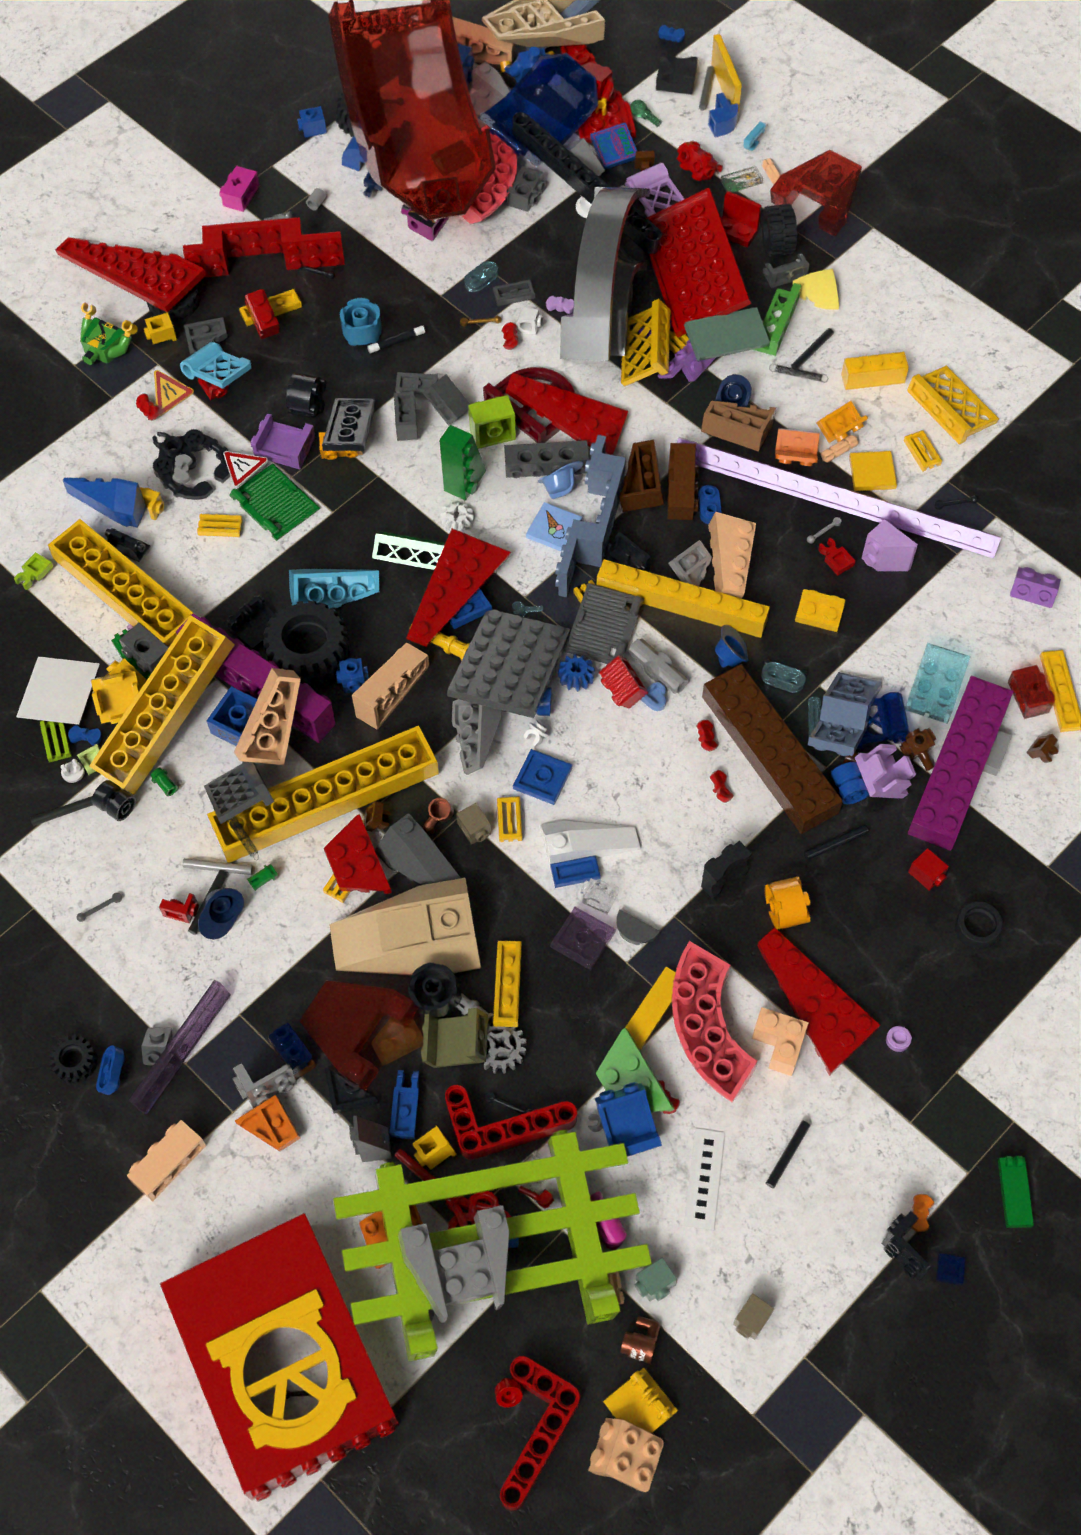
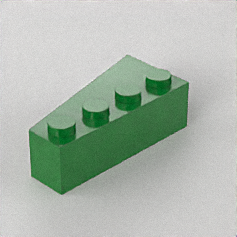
(460, 462)

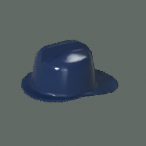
(734, 389)
(220, 912)

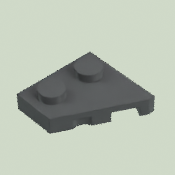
(203, 332)

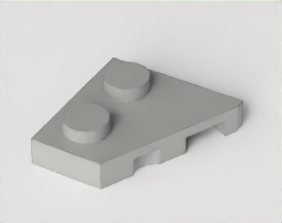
(692, 564)

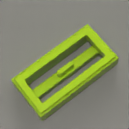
(44, 725)

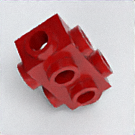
(697, 161)

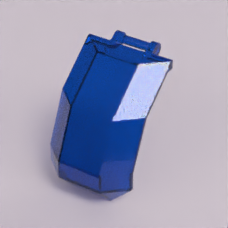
(554, 94)

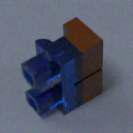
(291, 1050)

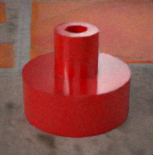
(508, 1393)

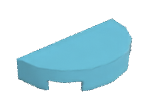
(750, 141)

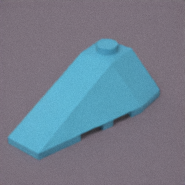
(332, 586)

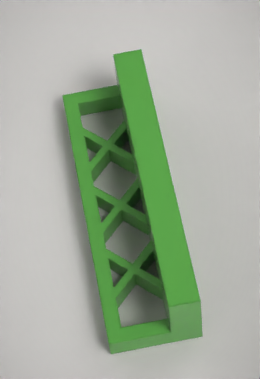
(782, 322)

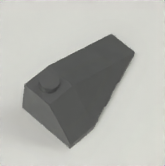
(414, 854)

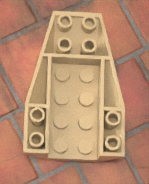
(408, 931)

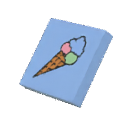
(551, 526)

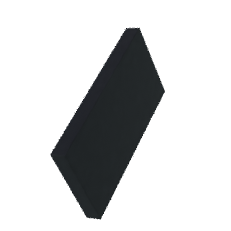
(349, 424)

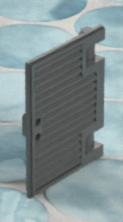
(603, 624)

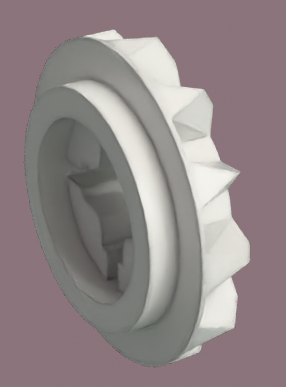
(464, 519)

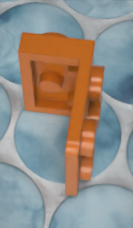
(797, 446)

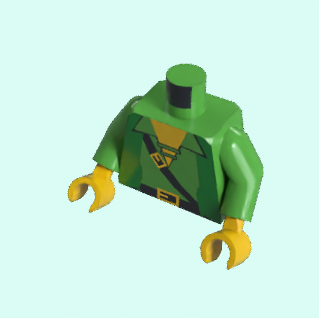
(102, 339)

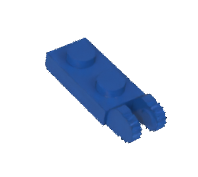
(404, 1107)

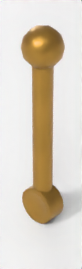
(464, 321)

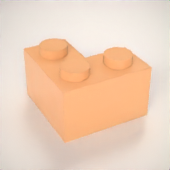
(785, 1034)

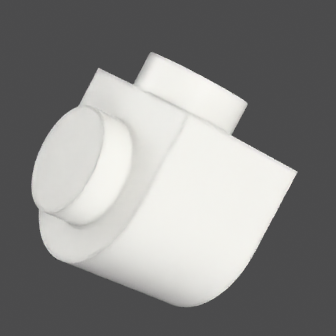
(529, 321)

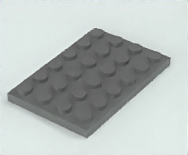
(509, 663)

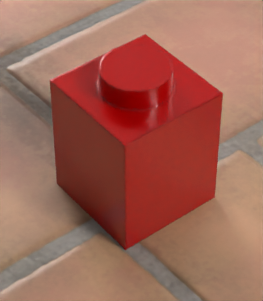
(929, 869)

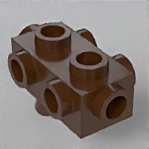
(918, 745)

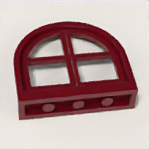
(522, 419)

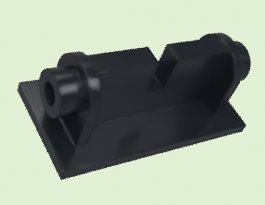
(127, 545)

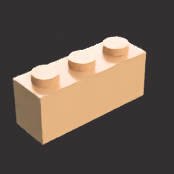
(166, 1160)

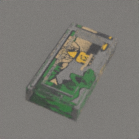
(742, 179)

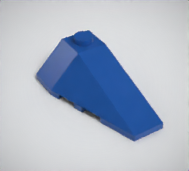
(116, 499)

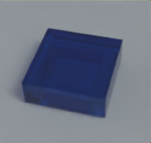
(950, 1269)

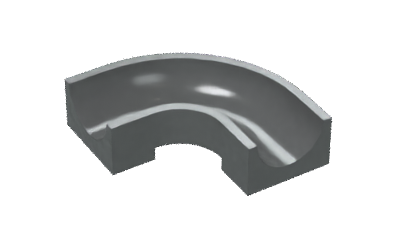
(602, 280)

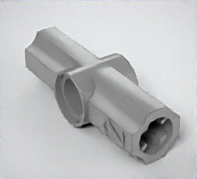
(658, 665)

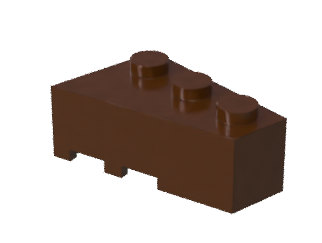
(642, 481)
(682, 481)

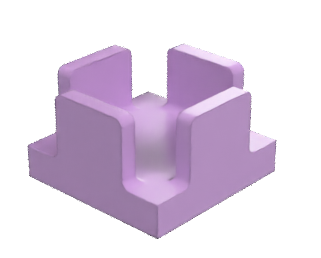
(884, 775)

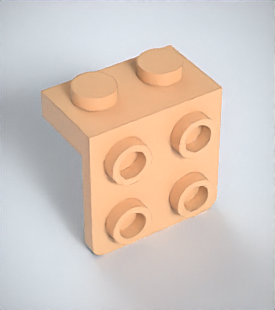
(626, 1454)

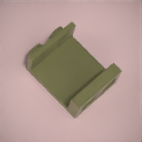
(455, 1039)

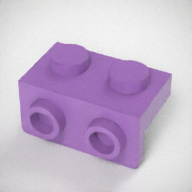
(1035, 587)

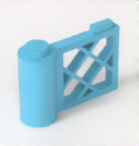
(208, 359)

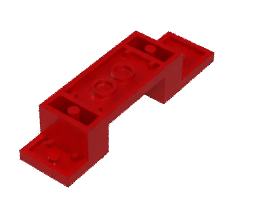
(264, 237)

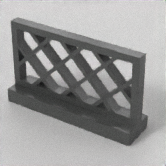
(250, 781)

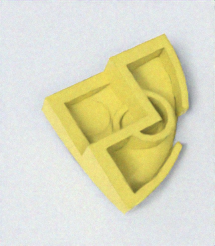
(820, 288)

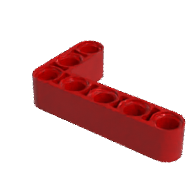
(504, 1128)
(542, 1431)

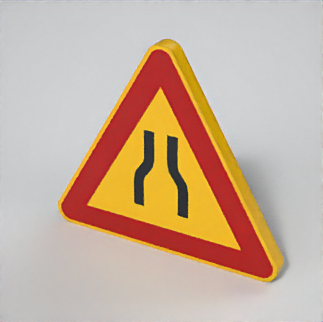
(169, 391)

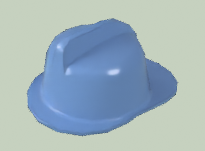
(561, 481)

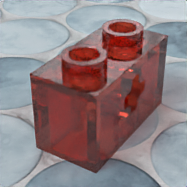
(1031, 691)

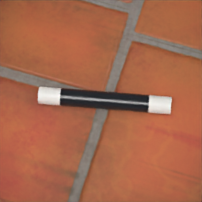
(396, 339)

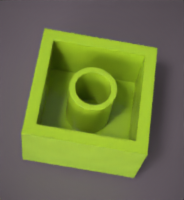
(492, 421)

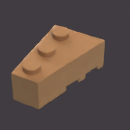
(738, 424)

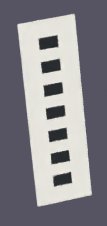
(704, 1179)

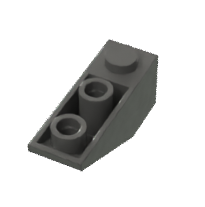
(370, 1140)

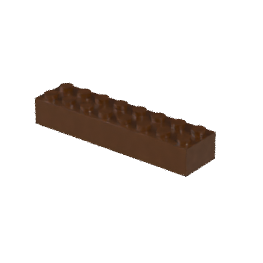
(771, 749)

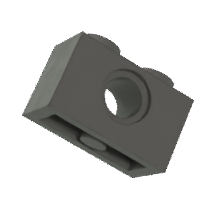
(140, 639)

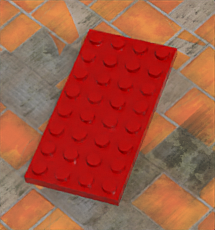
(696, 262)

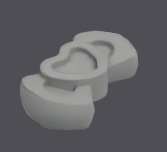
(280, 216)
(181, 471)

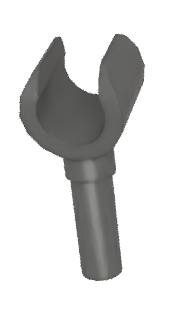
(598, 1127)

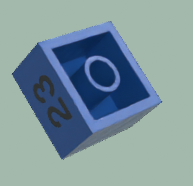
(231, 715)

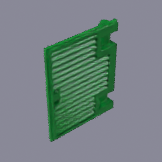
(274, 501)

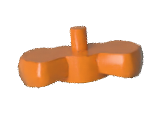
(921, 1208)

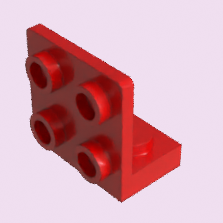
(740, 219)

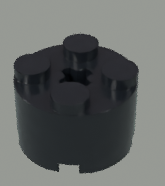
(305, 395)
(448, 987)

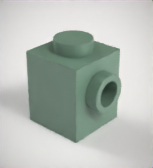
(655, 1281)

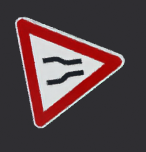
(243, 466)

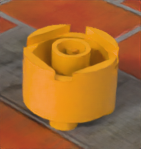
(787, 903)

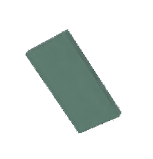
(727, 334)

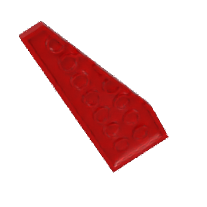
(617, 109)
(149, 276)

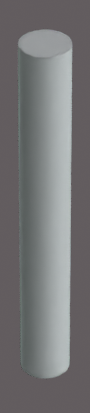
(216, 866)

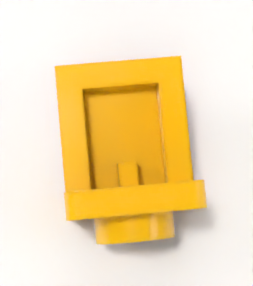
(153, 502)

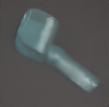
(523, 610)

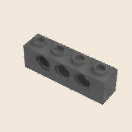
(543, 458)

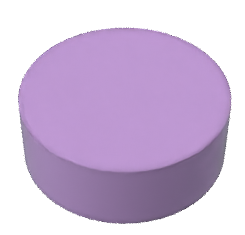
(898, 1038)

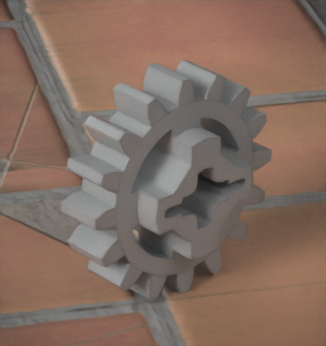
(504, 1036)

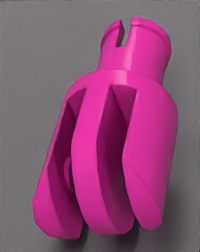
(610, 1231)

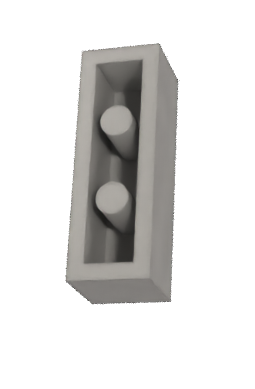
(997, 753)

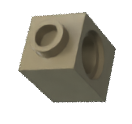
(474, 823)
(753, 1317)

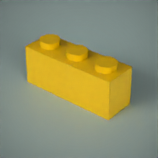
(874, 370)

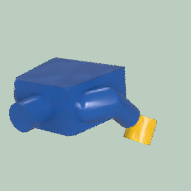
(523, 63)

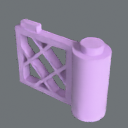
(654, 178)

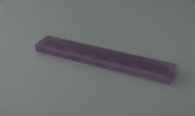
(179, 1047)

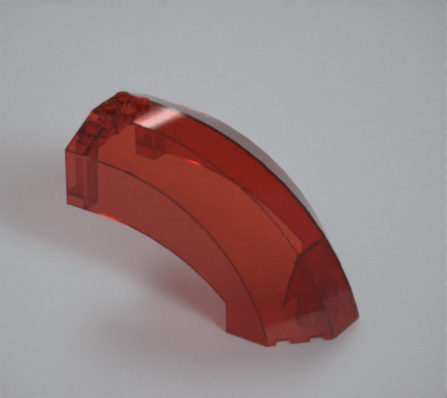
(412, 105)

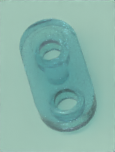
(481, 276)
(784, 676)

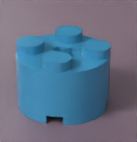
(361, 322)

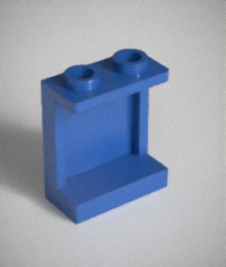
(628, 1118)

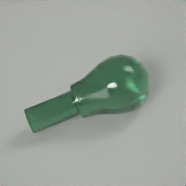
(640, 109)

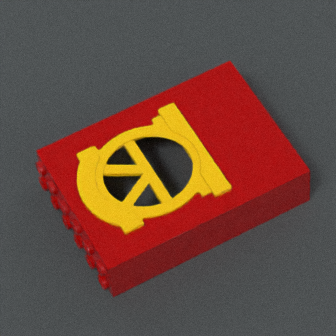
(247, 1293)

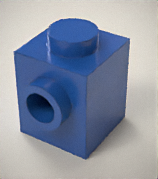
(312, 122)

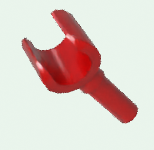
(544, 1200)

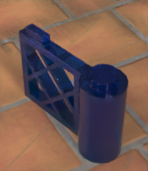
(892, 720)

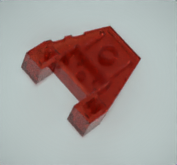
(824, 179)
(345, 1017)

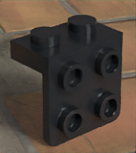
(898, 1248)

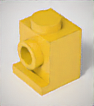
(159, 329)
(433, 1148)

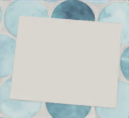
(58, 690)

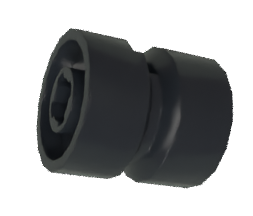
(113, 800)

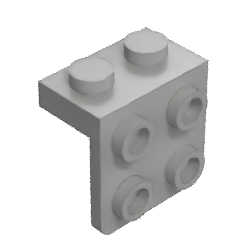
(277, 1082)

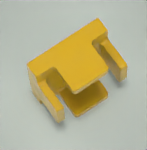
(114, 695)

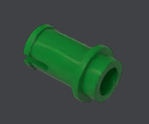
(164, 782)
(262, 877)

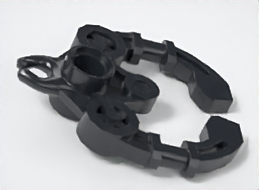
(191, 442)

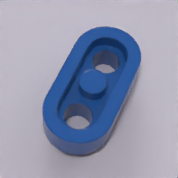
(708, 502)
(110, 1069)

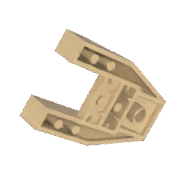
(541, 25)

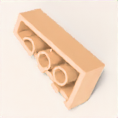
(483, 43)
(731, 550)
(389, 685)
(270, 723)

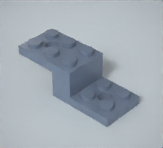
(844, 714)

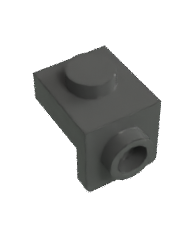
(154, 1044)

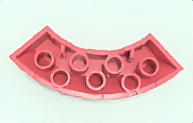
(496, 187)
(702, 1025)

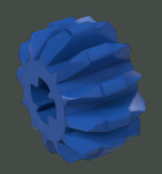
(576, 672)

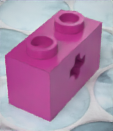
(239, 188)

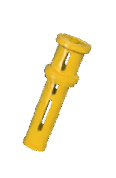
(451, 645)

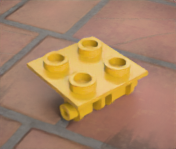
(641, 1402)

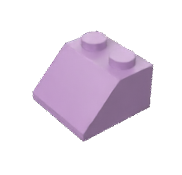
(888, 549)

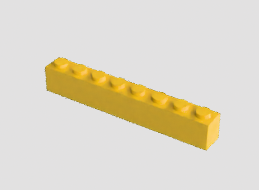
(685, 598)

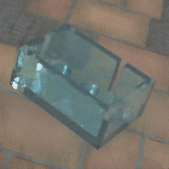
(937, 683)

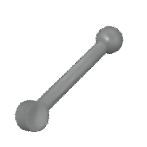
(836, 522)

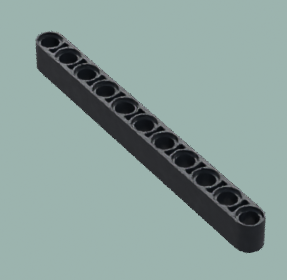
(580, 177)

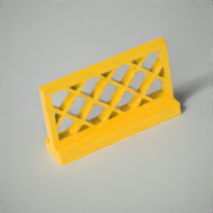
(658, 339)
(943, 411)

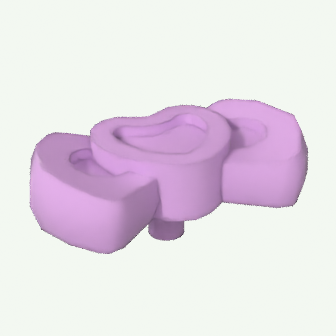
(560, 304)

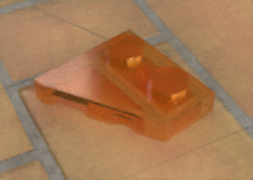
(395, 1041)

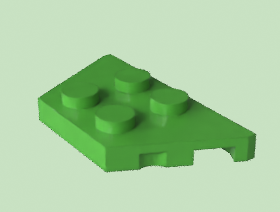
(627, 1065)

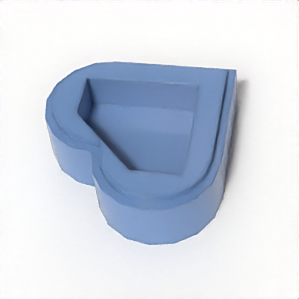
(656, 697)

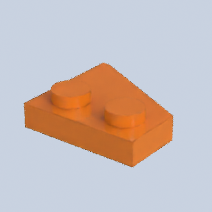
(270, 1124)

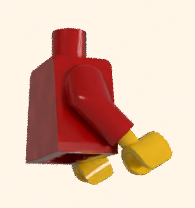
(604, 83)

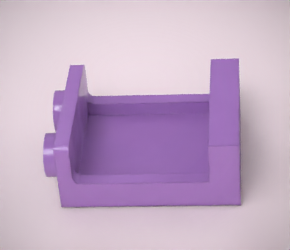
(282, 442)

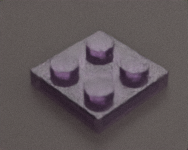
(583, 938)

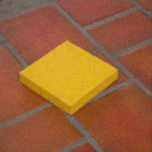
(872, 471)

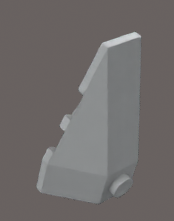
(476, 731)

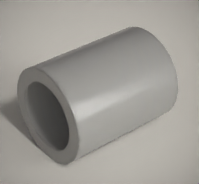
(316, 199)

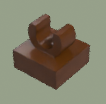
(644, 159)
(1043, 746)
(374, 816)

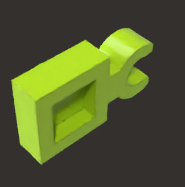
(34, 568)

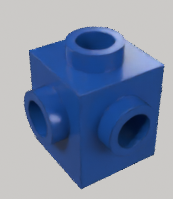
(351, 674)

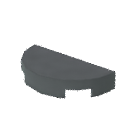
(634, 930)

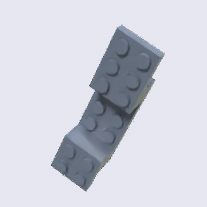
(589, 540)

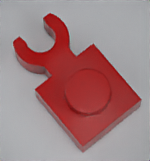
(837, 559)

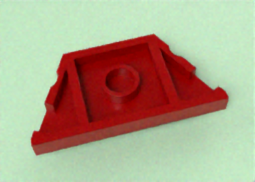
(355, 860)

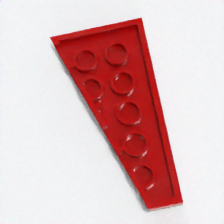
(570, 412)
(455, 580)
(835, 1020)

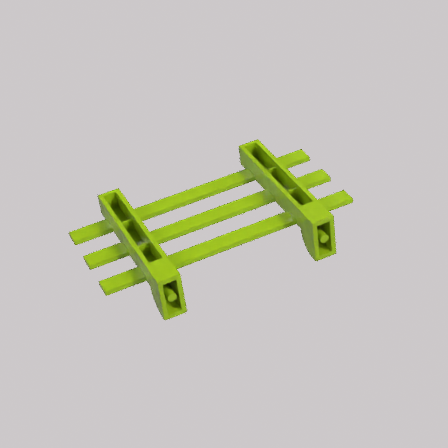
(576, 1214)

